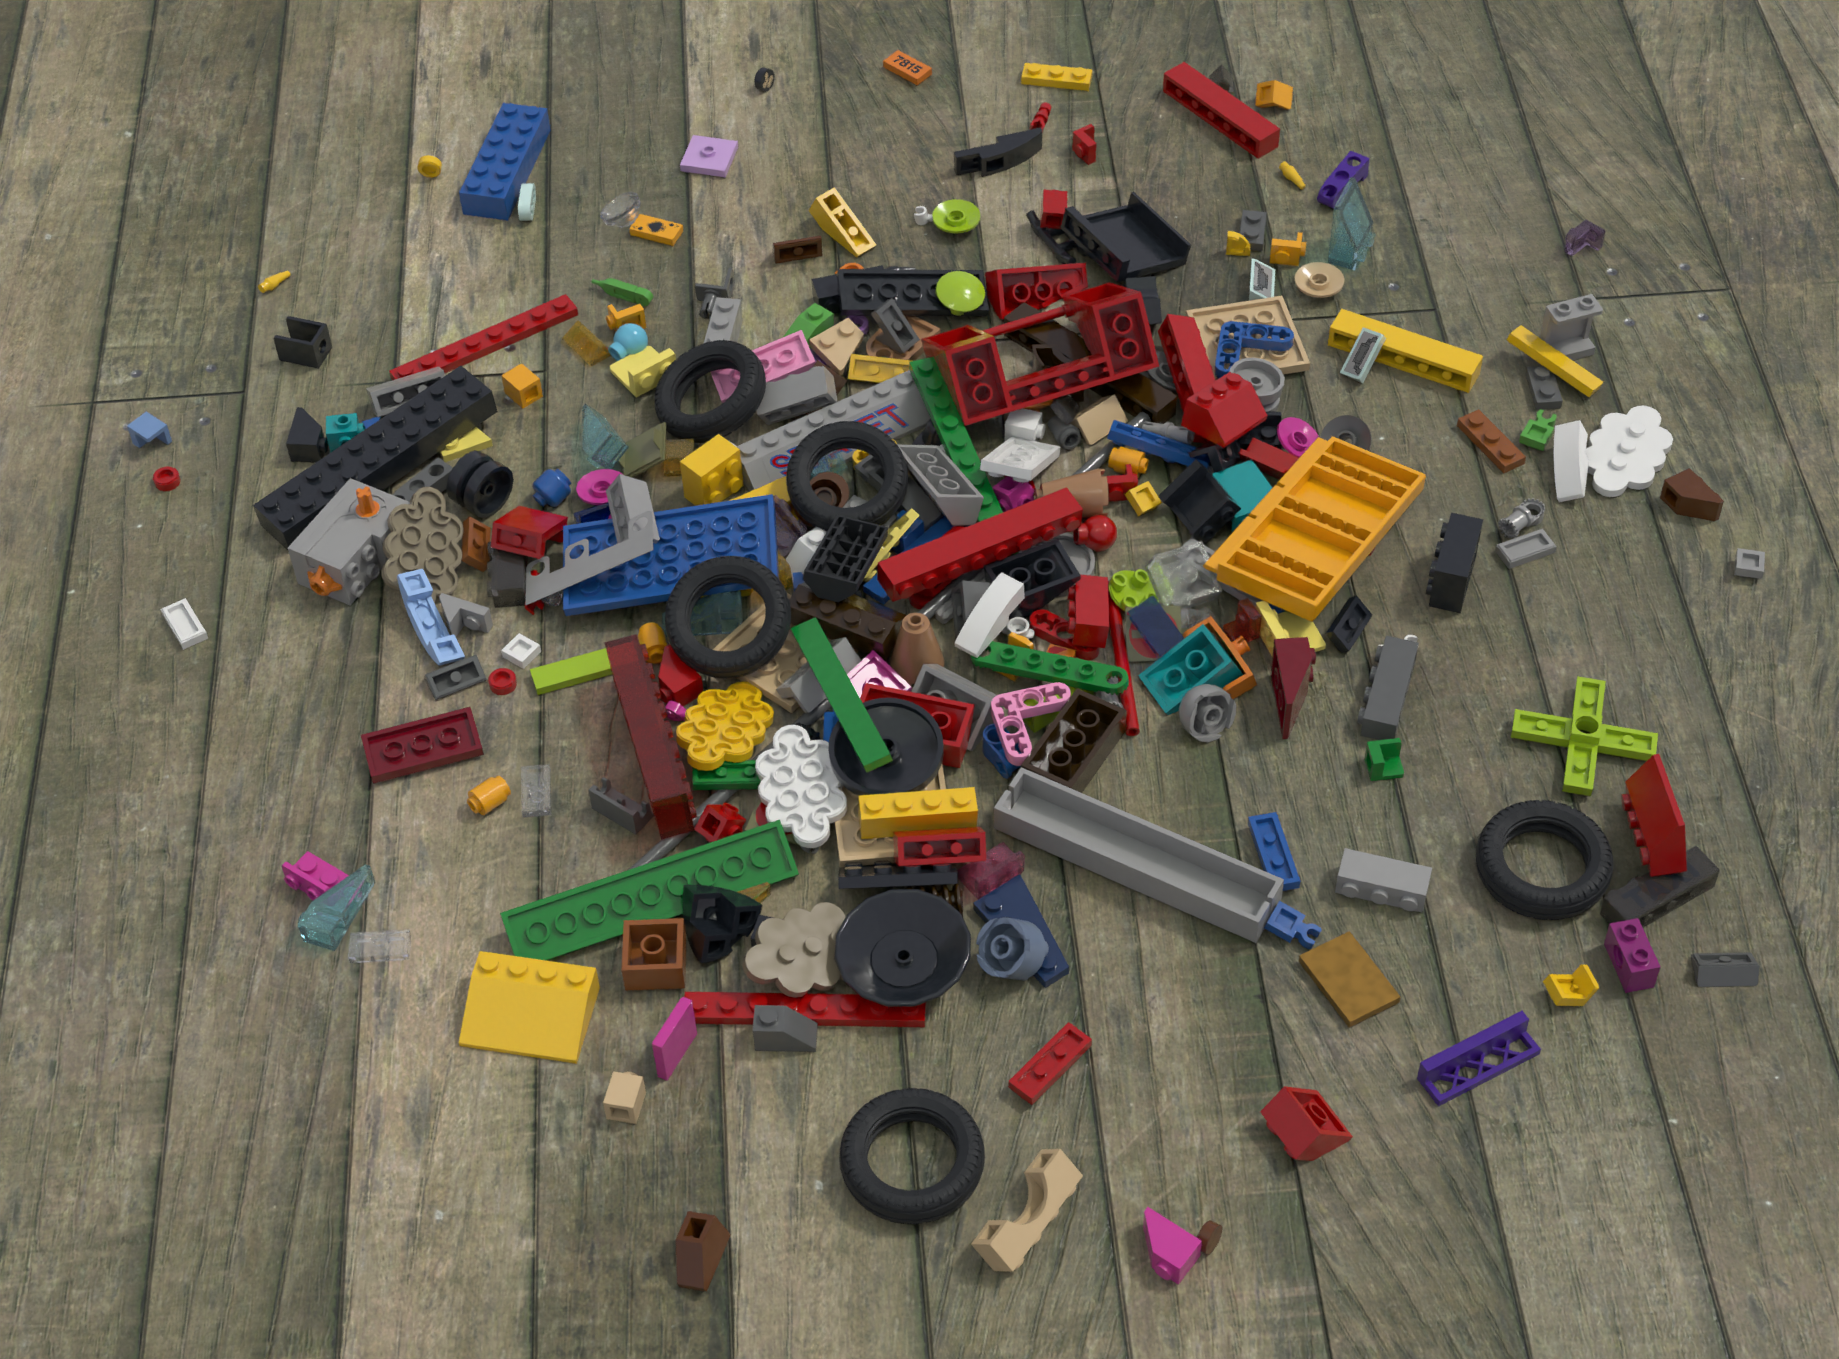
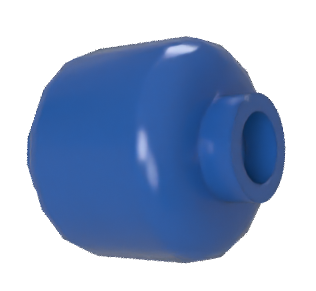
(551, 488)

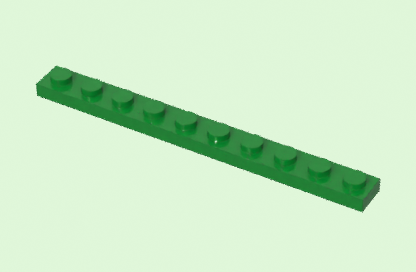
(953, 432)

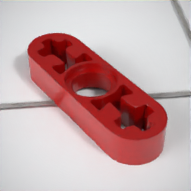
(1058, 625)

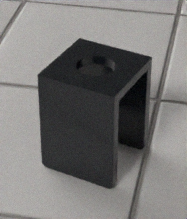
(304, 343)

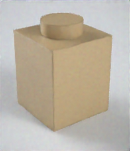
(624, 1097)

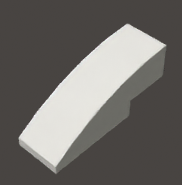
(1570, 460)
(990, 615)

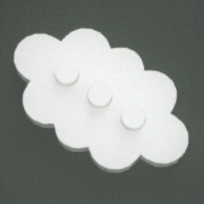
(1627, 451)
(800, 786)

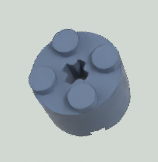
(1011, 948)

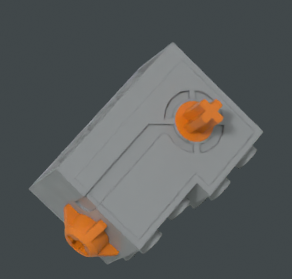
(344, 542)

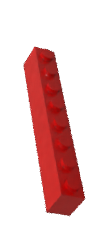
(979, 544)

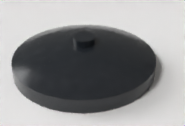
(909, 736)

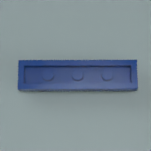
(1152, 443)

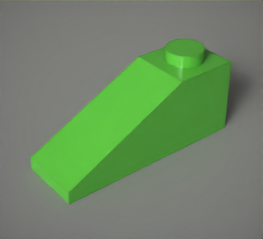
(812, 322)

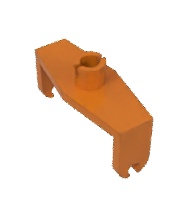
(1235, 650)

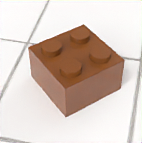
(654, 954)

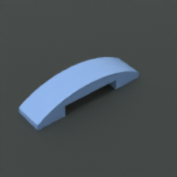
(426, 618)

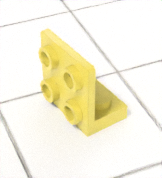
(1286, 626)

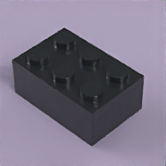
(1454, 563)

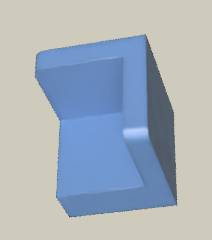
(147, 428)

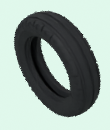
(694, 365)
(843, 436)
(709, 575)
(1534, 900)
(912, 1205)

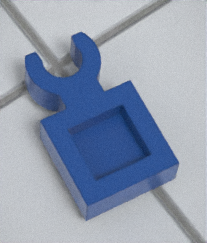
(1288, 924)

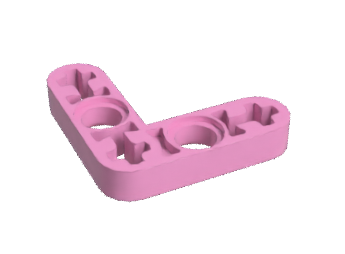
(1018, 711)

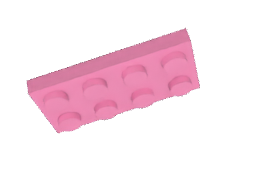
(778, 358)

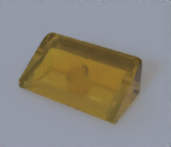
(586, 344)

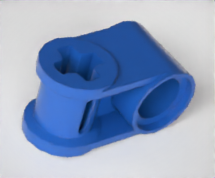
(994, 751)

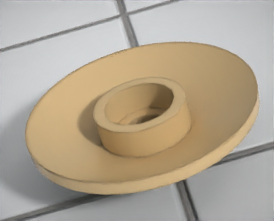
(1319, 279)

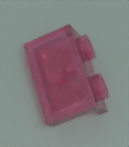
(988, 875)

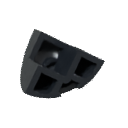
(716, 919)

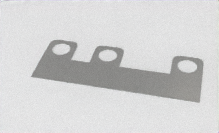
(588, 566)

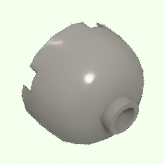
(1206, 712)

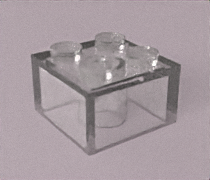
(1181, 578)

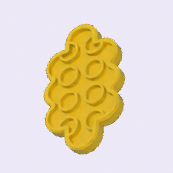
(724, 726)

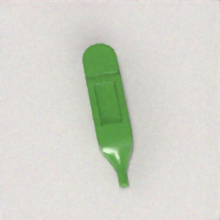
(625, 291)

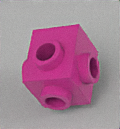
(1013, 493)

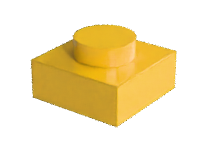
(1143, 498)

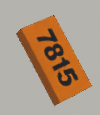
(907, 67)

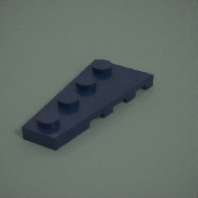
(1016, 902)

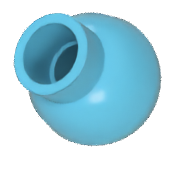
(627, 341)

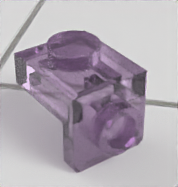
(1583, 235)

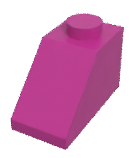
(1169, 1247)

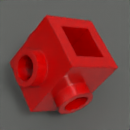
(720, 822)

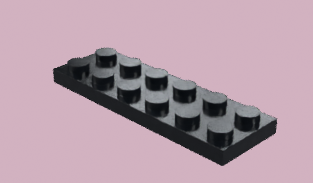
(912, 290)

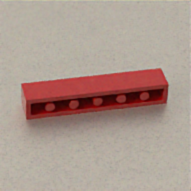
(1221, 110)
(1186, 358)

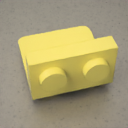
(642, 370)

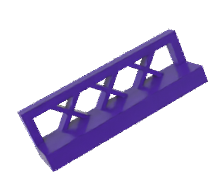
(1472, 1049)

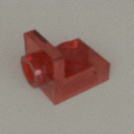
(1246, 623)

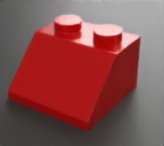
(1304, 1123)

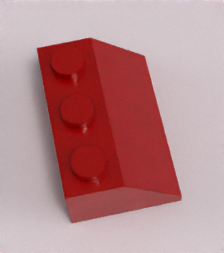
(1224, 410)

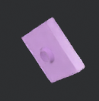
(709, 156)

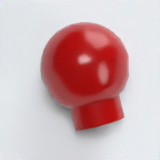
(1096, 533)

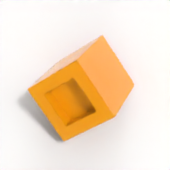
(1274, 94)
(522, 386)

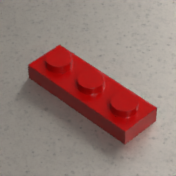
(1050, 1063)

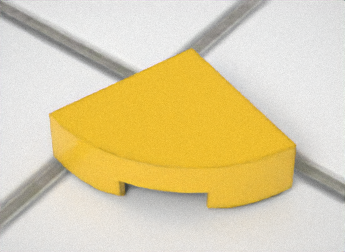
(1237, 244)

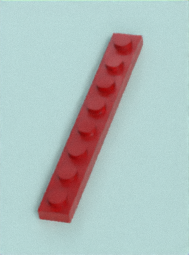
(492, 338)
(822, 1008)

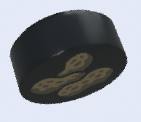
(764, 79)

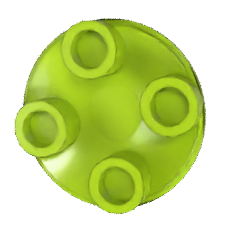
(960, 292)
(1130, 588)

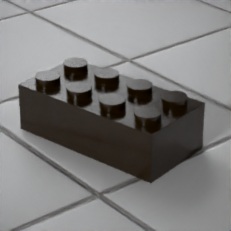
(1077, 741)

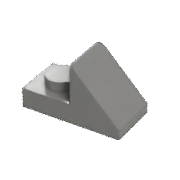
(464, 613)

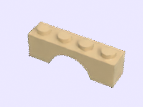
(1050, 1181)

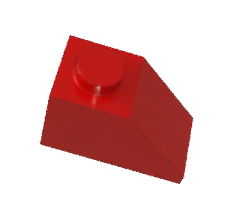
(677, 679)

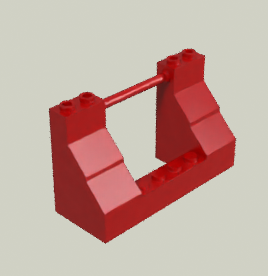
(1112, 327)

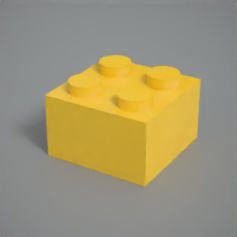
(712, 472)

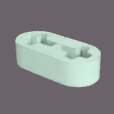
(527, 202)

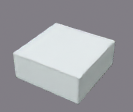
(521, 651)

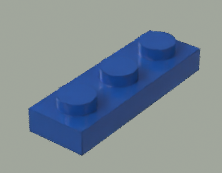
(1273, 849)

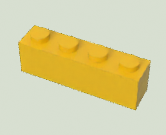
(916, 810)

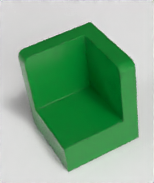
(1383, 759)

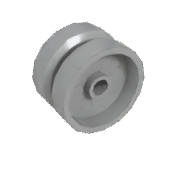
(1265, 378)

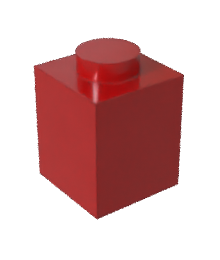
(1053, 208)

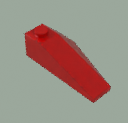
(1033, 285)

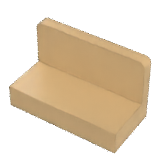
(1098, 417)

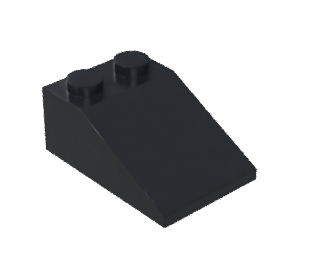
(1042, 570)

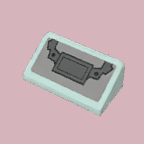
(1261, 281)
(1363, 355)

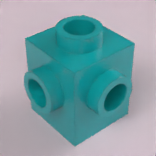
(342, 429)

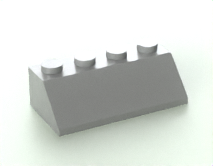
(943, 483)

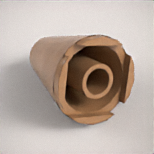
(1088, 489)
(914, 647)

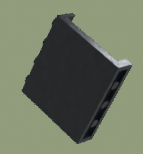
(1127, 239)

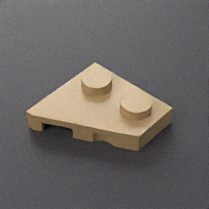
(837, 344)

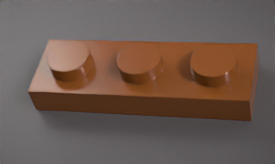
(1491, 441)

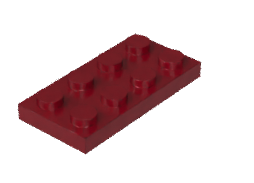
(422, 745)

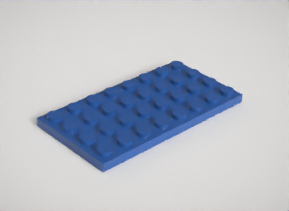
(686, 539)

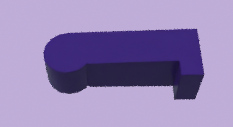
(1336, 182)

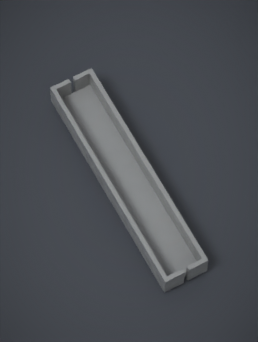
(1138, 854)

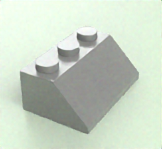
(943, 683)

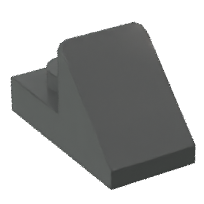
(895, 328)

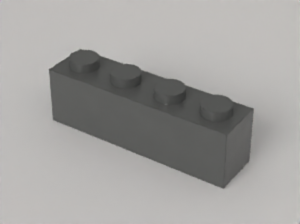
(1389, 688)

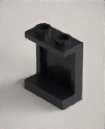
(1200, 502)

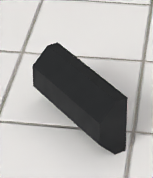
(844, 558)

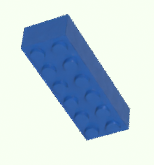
(505, 161)

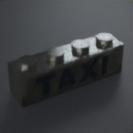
(1656, 896)

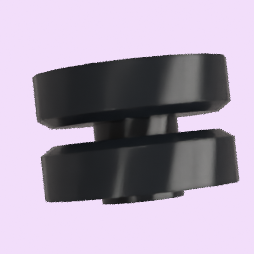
(480, 484)

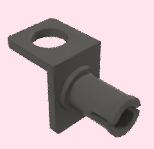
(708, 293)

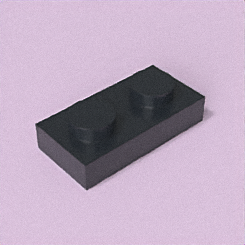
(1349, 624)

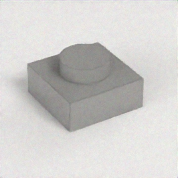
(1749, 563)

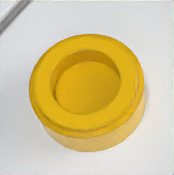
(429, 166)

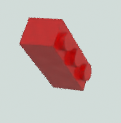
(1089, 611)
(939, 846)

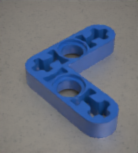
(1242, 338)

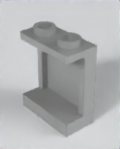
(1568, 326)

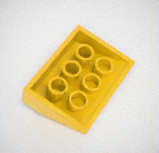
(529, 1007)

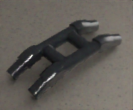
(1047, 237)

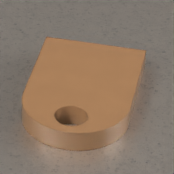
(922, 329)

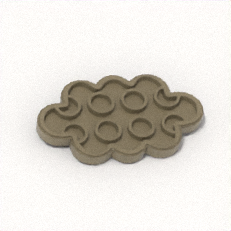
(423, 539)
(797, 950)

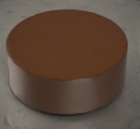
(1210, 1236)

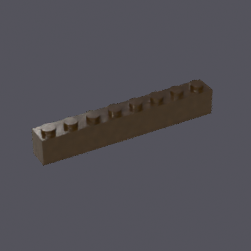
(1133, 392)

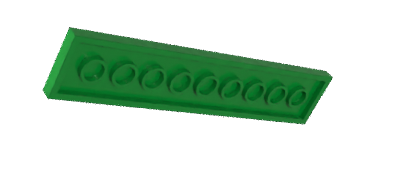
(647, 892)

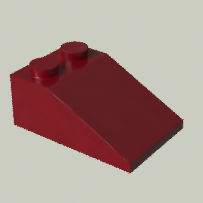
(1290, 678)

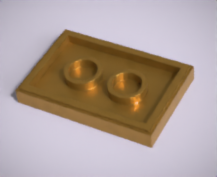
(1349, 979)

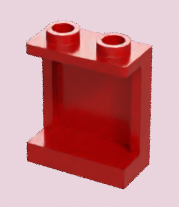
(526, 531)

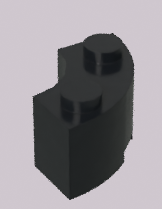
(1150, 297)

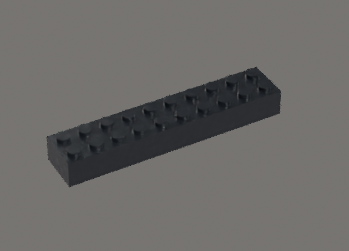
(380, 452)

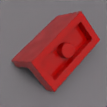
(1268, 458)

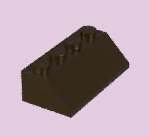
(861, 621)

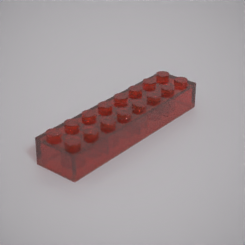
(651, 736)

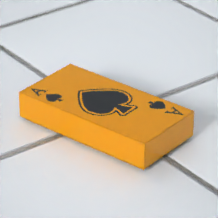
(656, 229)

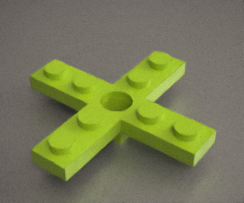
(1581, 746)

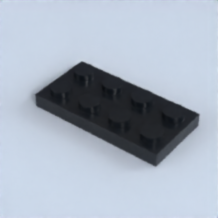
(888, 875)

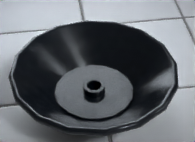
(900, 926)

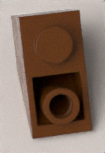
(1691, 496)
(699, 1250)

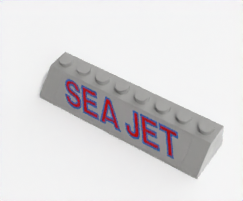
(889, 406)

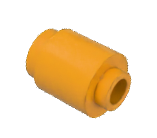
(1123, 456)
(655, 640)
(488, 795)

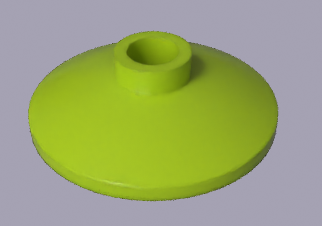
(956, 216)

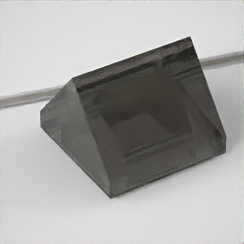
(1223, 78)

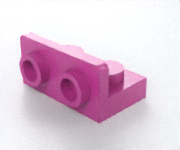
(312, 875)

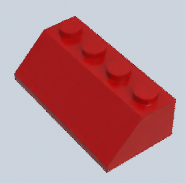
(951, 716)
(1655, 819)

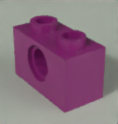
(1632, 955)

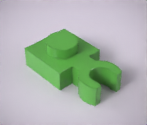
(1538, 432)

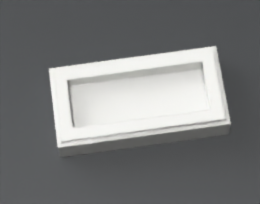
(184, 623)

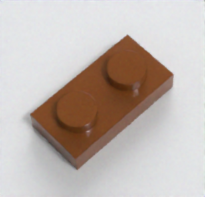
(475, 543)

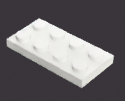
(1019, 459)

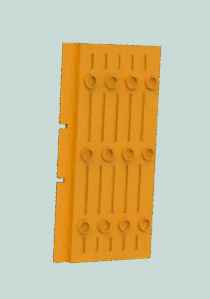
(1316, 526)

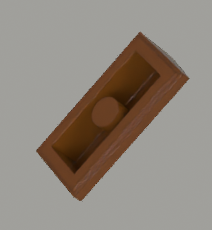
(797, 249)

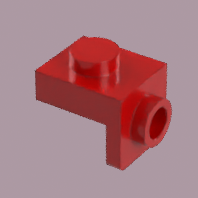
(1084, 144)
(1120, 484)

